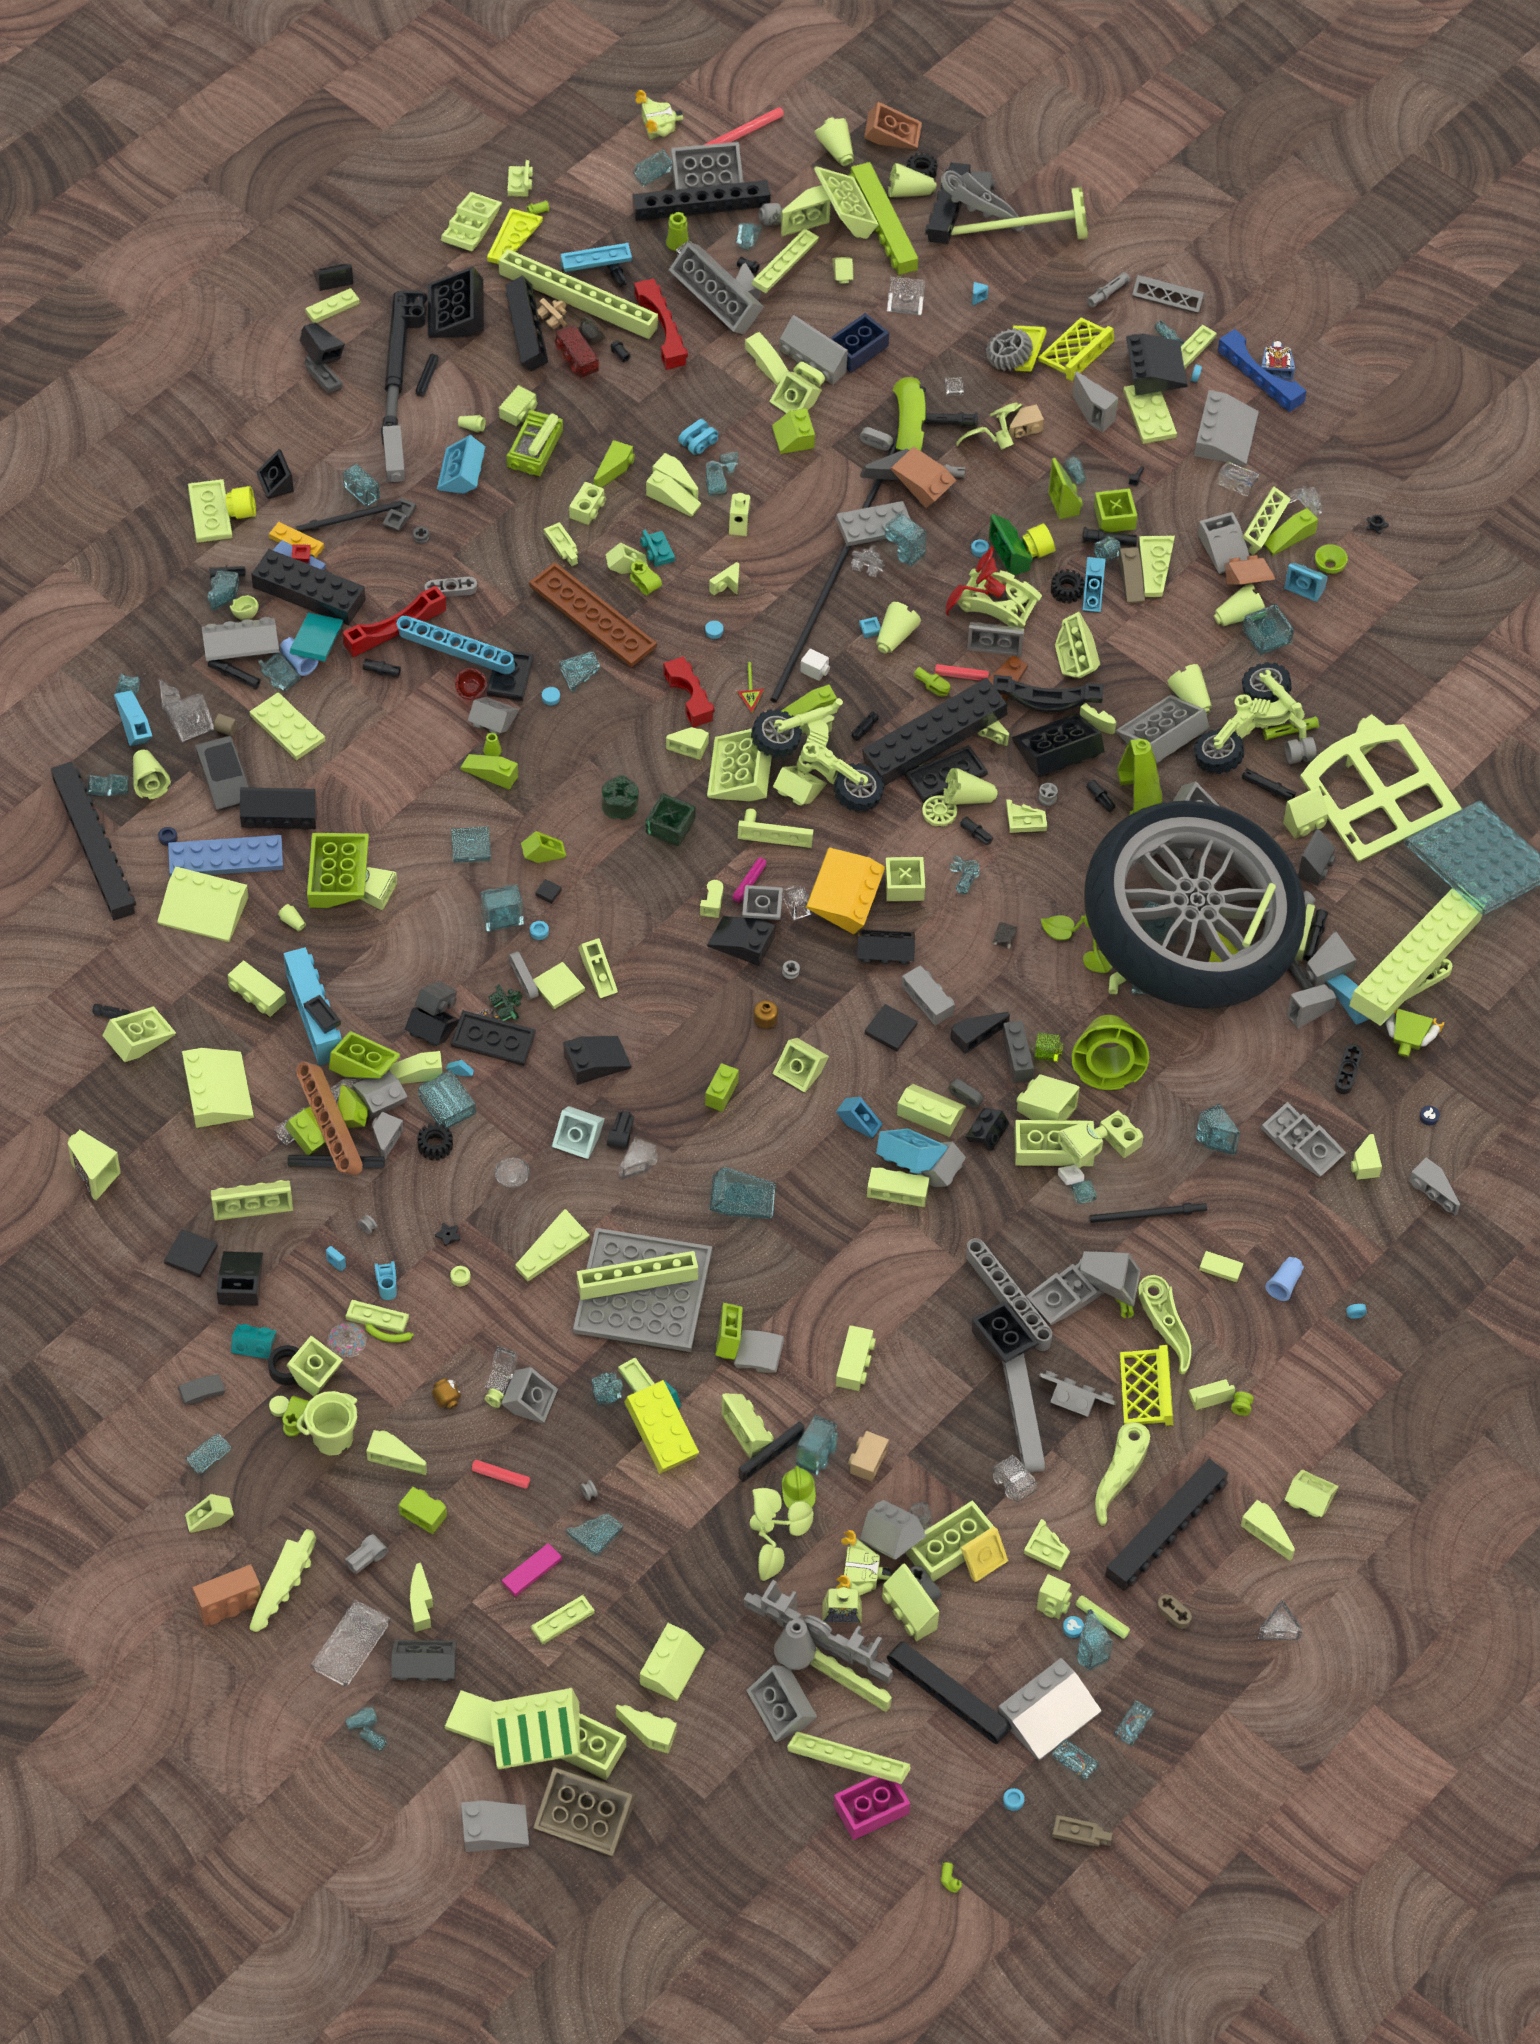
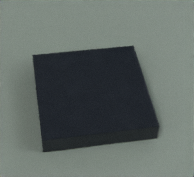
(891, 1027)
(190, 1253)

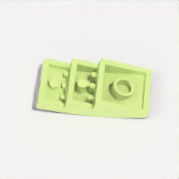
(471, 221)

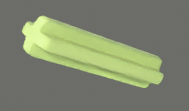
(543, 434)
(1104, 1617)

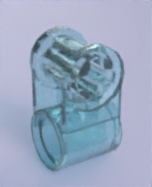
(715, 479)
(128, 683)

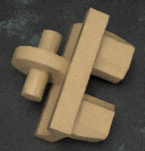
(556, 318)

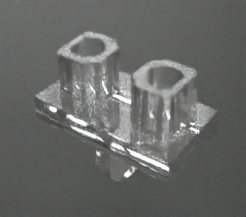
(868, 558)

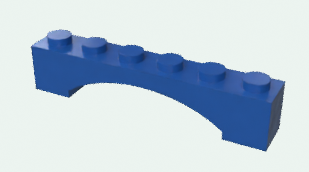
(1286, 393)

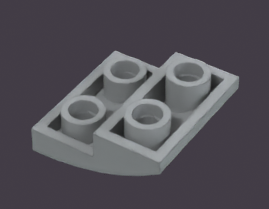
(759, 1351)

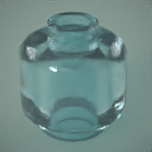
(1107, 548)

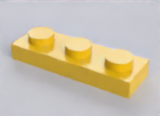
(292, 536)

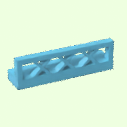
(595, 257)

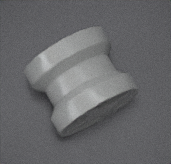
(1045, 790)

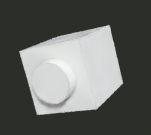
(815, 664)

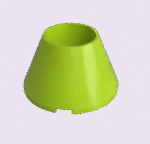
(1110, 1066)

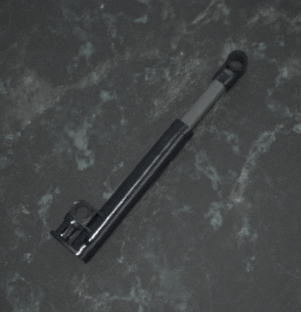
(406, 313)

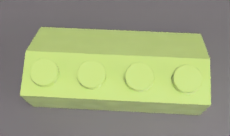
(252, 1200)

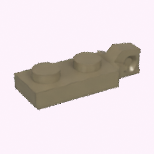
(1080, 1832)

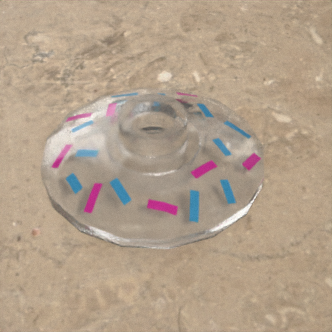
(348, 1346)

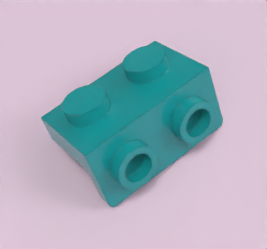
(252, 1341)

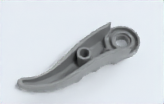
(977, 197)

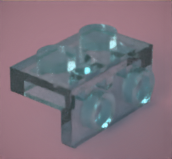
(280, 671)

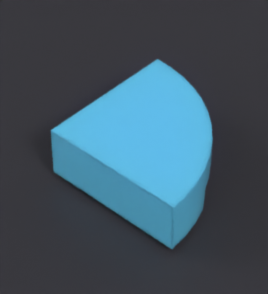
(460, 1068)

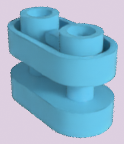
(698, 437)

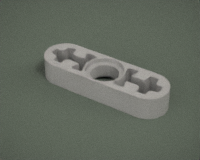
(463, 581)
(523, 975)

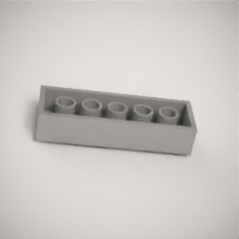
(716, 288)

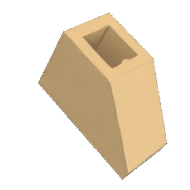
(1027, 422)

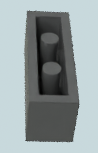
(1017, 1051)

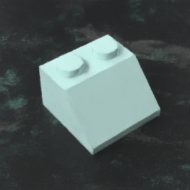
(577, 1132)

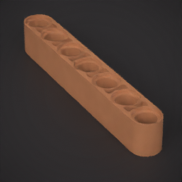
(329, 1118)

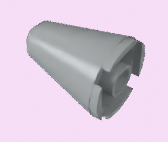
(795, 1646)

